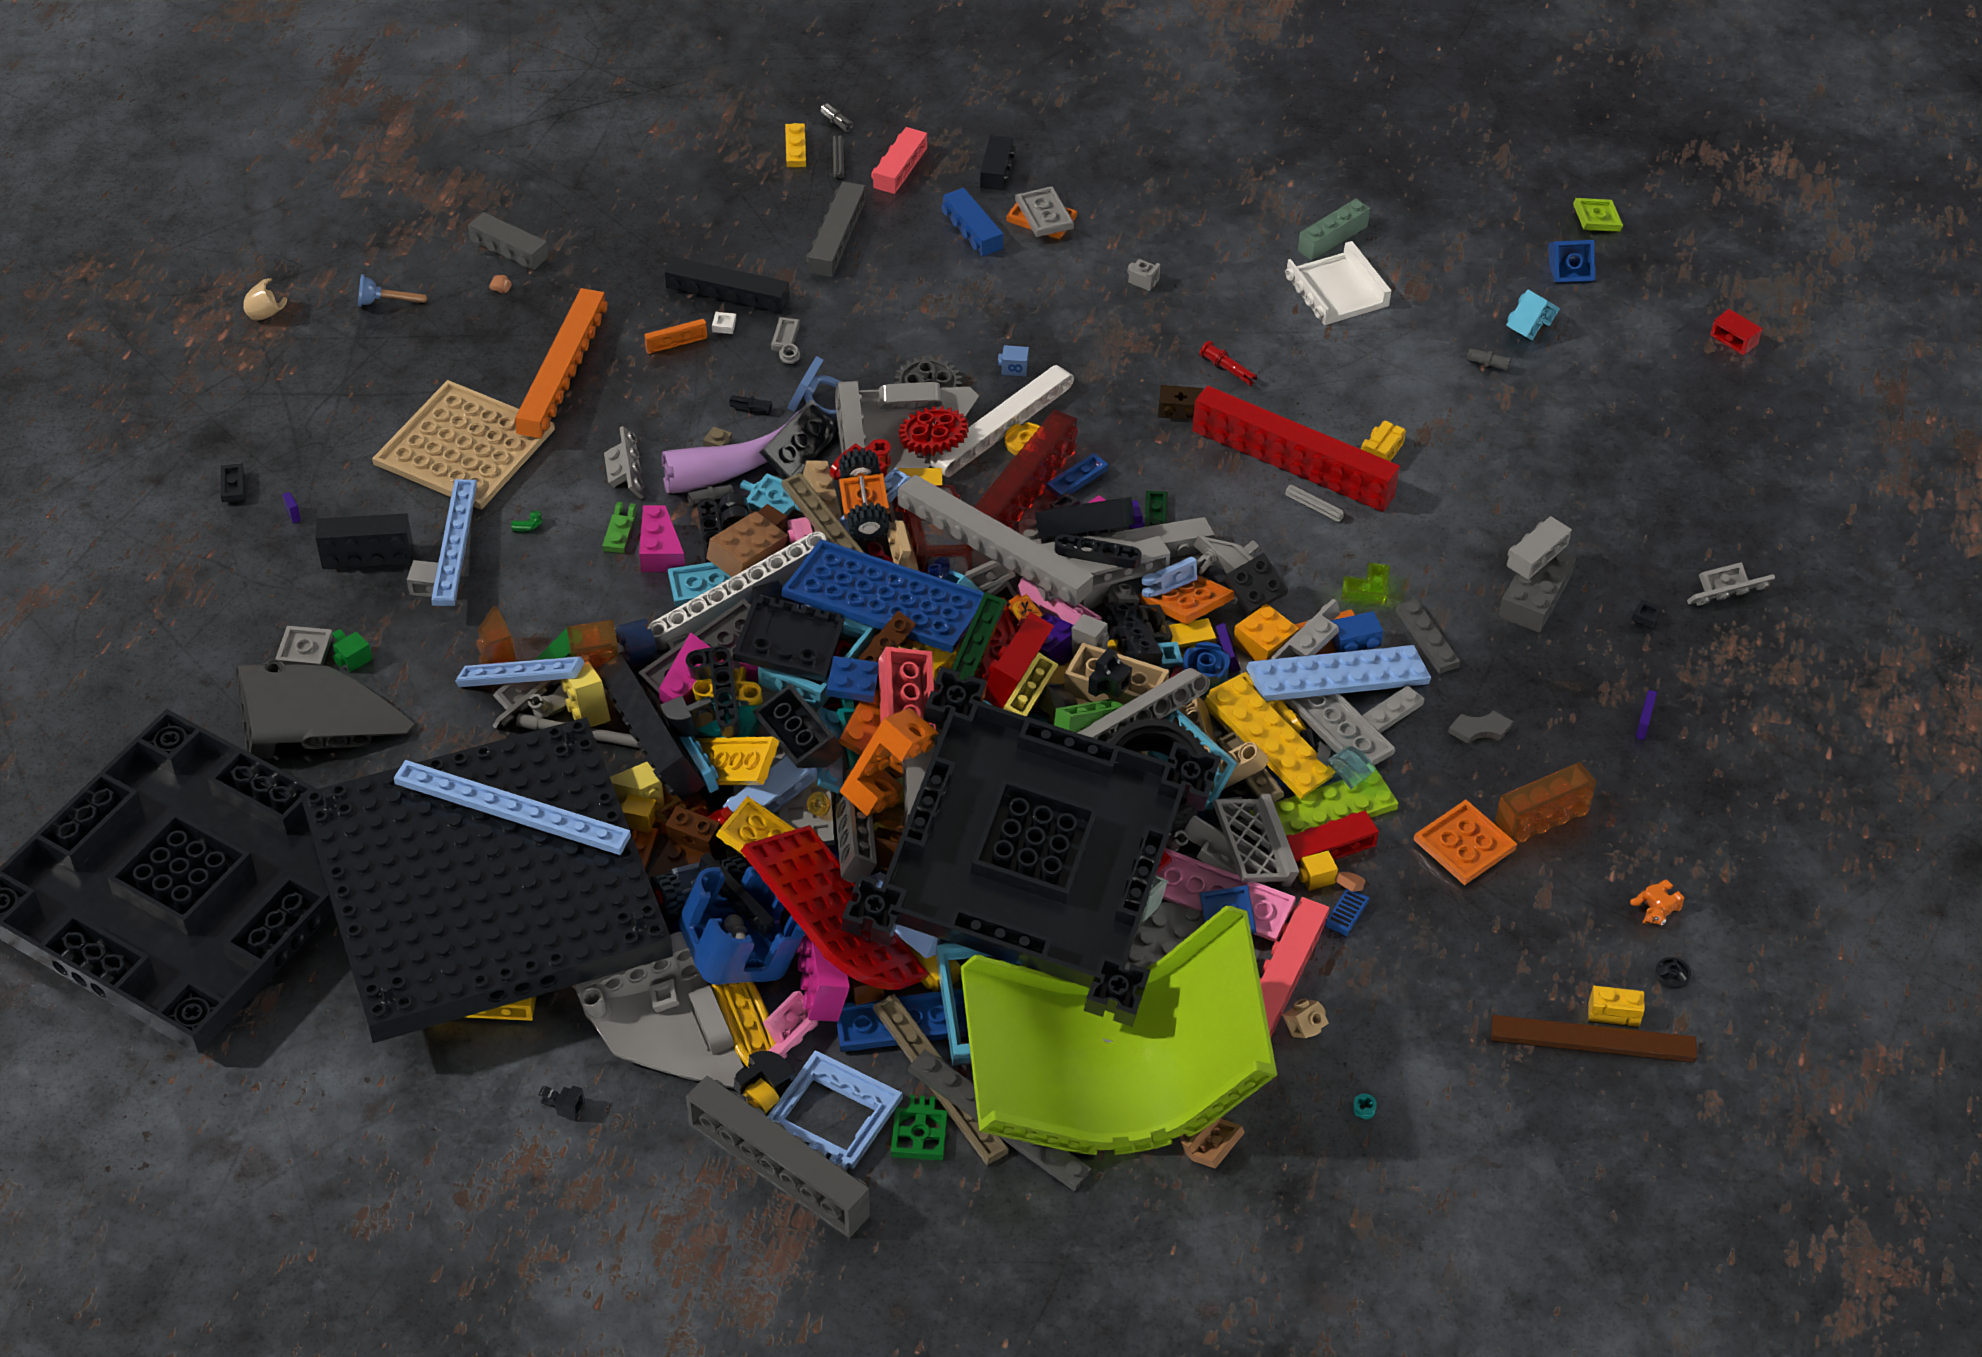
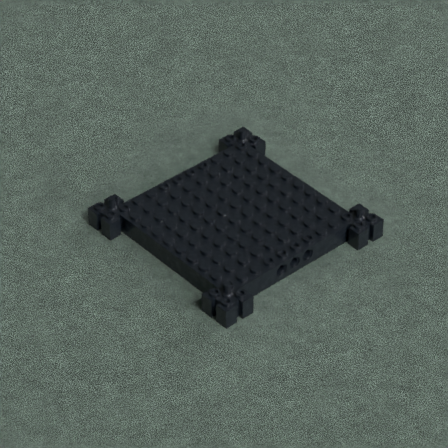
(1033, 845)

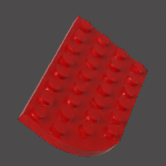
(811, 888)

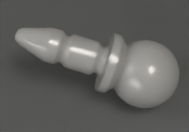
(735, 925)

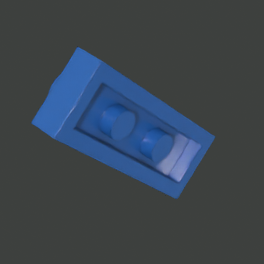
(1077, 476)

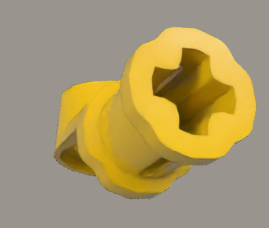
(1289, 716)

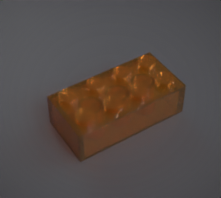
(1546, 803)

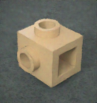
(1305, 1018)

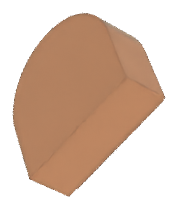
(1350, 881)

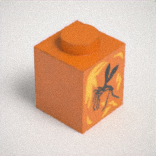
(1022, 606)

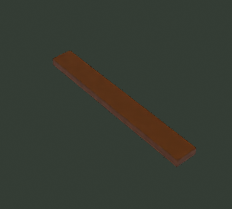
(1593, 1038)

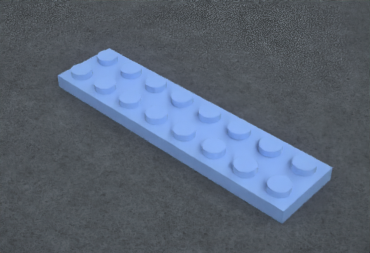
(1338, 673)

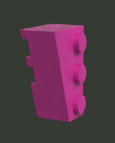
(659, 541)
(678, 679)

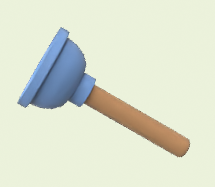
(369, 292)

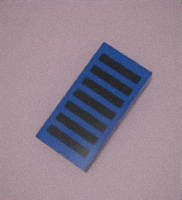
(1347, 912)

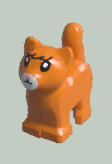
(1659, 901)

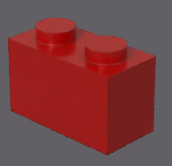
(1736, 331)

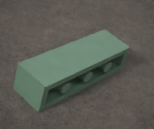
(1333, 229)

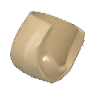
(261, 303)

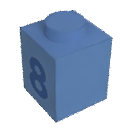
(1014, 360)

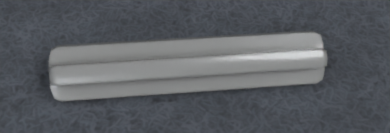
(1314, 503)

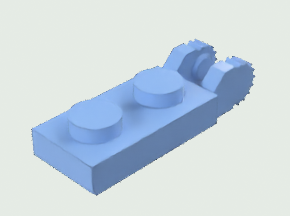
(1170, 578)

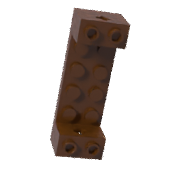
(689, 839)

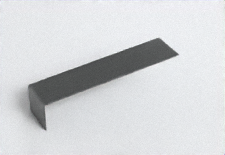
(1323, 753)

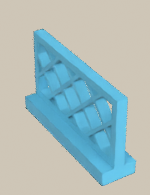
(1219, 782)

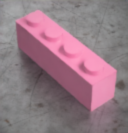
(1055, 607)

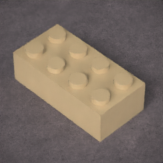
(1143, 679)

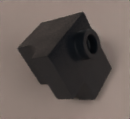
(1110, 675)

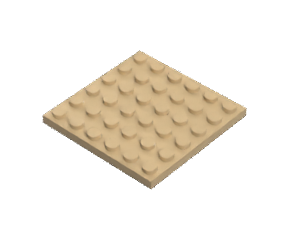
(460, 438)

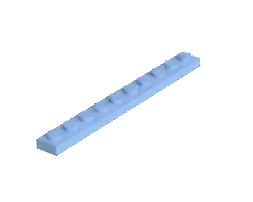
(512, 807)

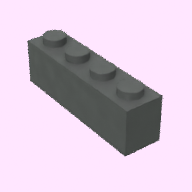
(508, 241)

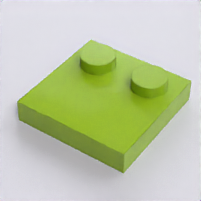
(1597, 214)

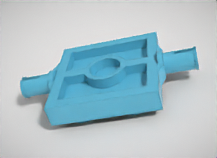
(769, 492)

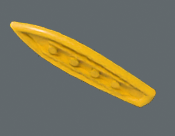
(744, 1016)

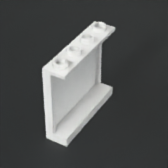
(1340, 285)

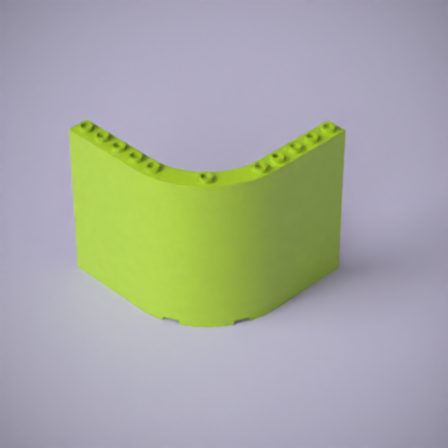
(1180, 1068)

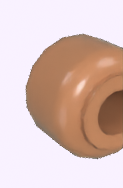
(500, 283)

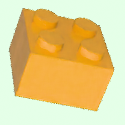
(1263, 633)

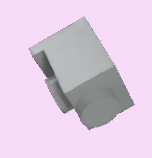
(1143, 274)

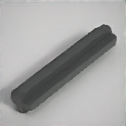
(838, 157)

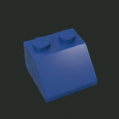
(1572, 260)

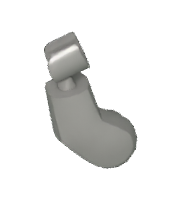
(548, 705)

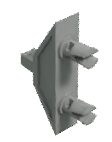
(1223, 554)

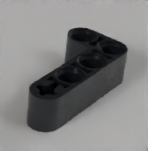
(722, 691)

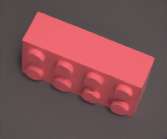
(904, 680)

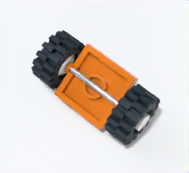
(863, 495)

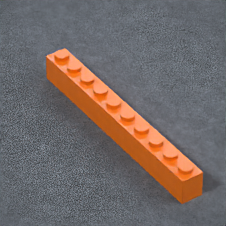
(560, 363)

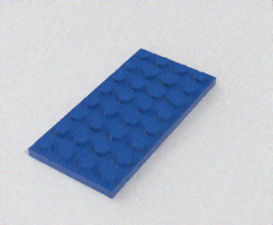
(875, 589)

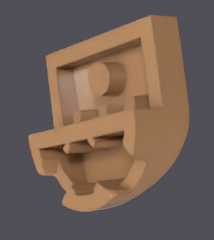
(1212, 1143)

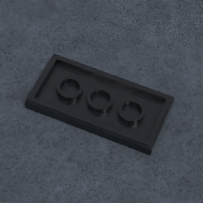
(800, 440)

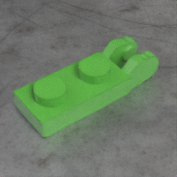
(619, 529)

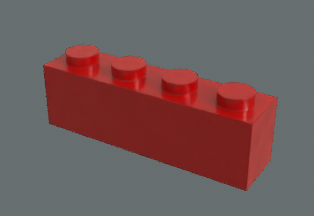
(1338, 837)

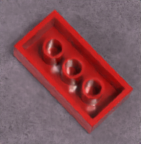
(1015, 658)

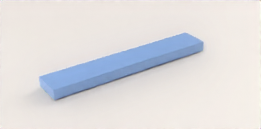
(520, 671)

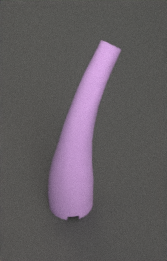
(707, 466)

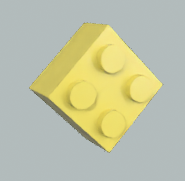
(586, 696)

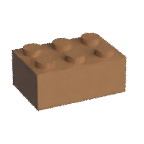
(745, 544)

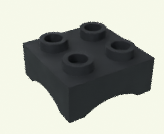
(1256, 583)

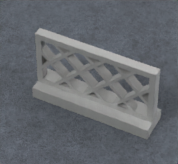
(1272, 838)

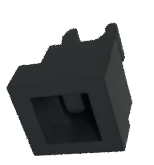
(567, 1103)

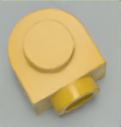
(761, 1095)

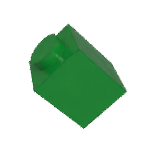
(351, 650)

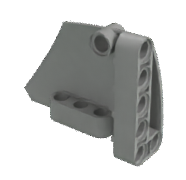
(878, 414)
(679, 1040)

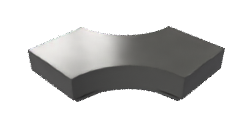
(1489, 726)

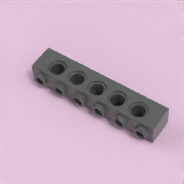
(855, 838)

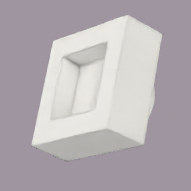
(724, 322)

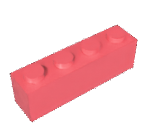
(899, 160)

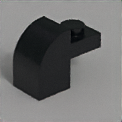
(1055, 697)
(686, 719)
(769, 1067)

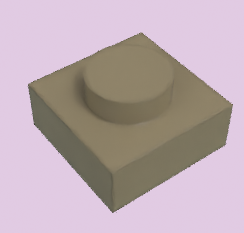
(717, 437)

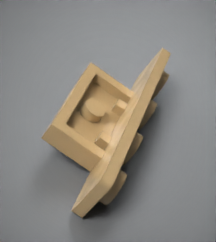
(901, 545)

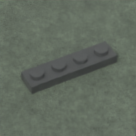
(1427, 636)

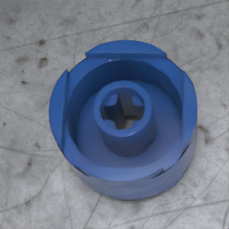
(1210, 661)

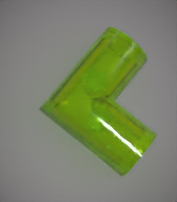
(1372, 589)

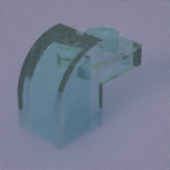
(1351, 766)

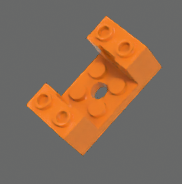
(868, 783)

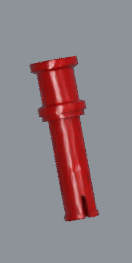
(1221, 359)

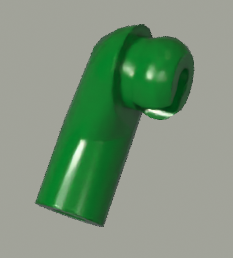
(528, 525)

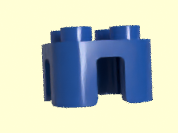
(730, 959)

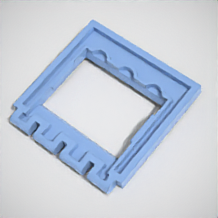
(850, 1084)

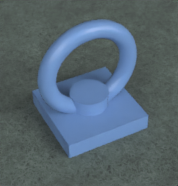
(808, 386)

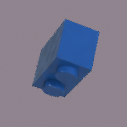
(1357, 633)

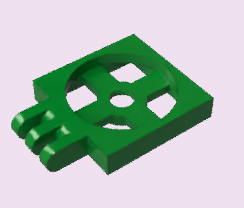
(920, 1112)

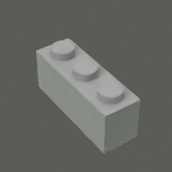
(1538, 547)

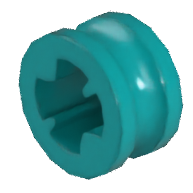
(1362, 1099)

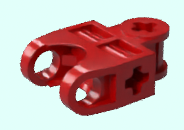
(879, 446)

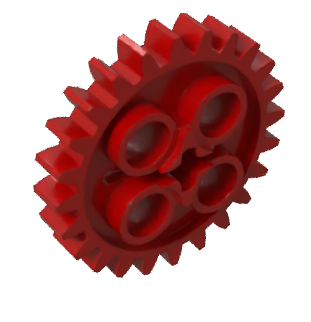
(933, 431)

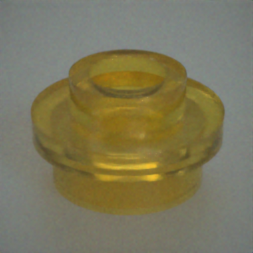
(813, 803)

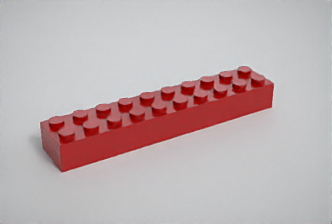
(1295, 448)

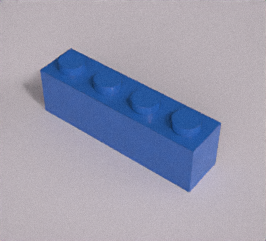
(972, 222)

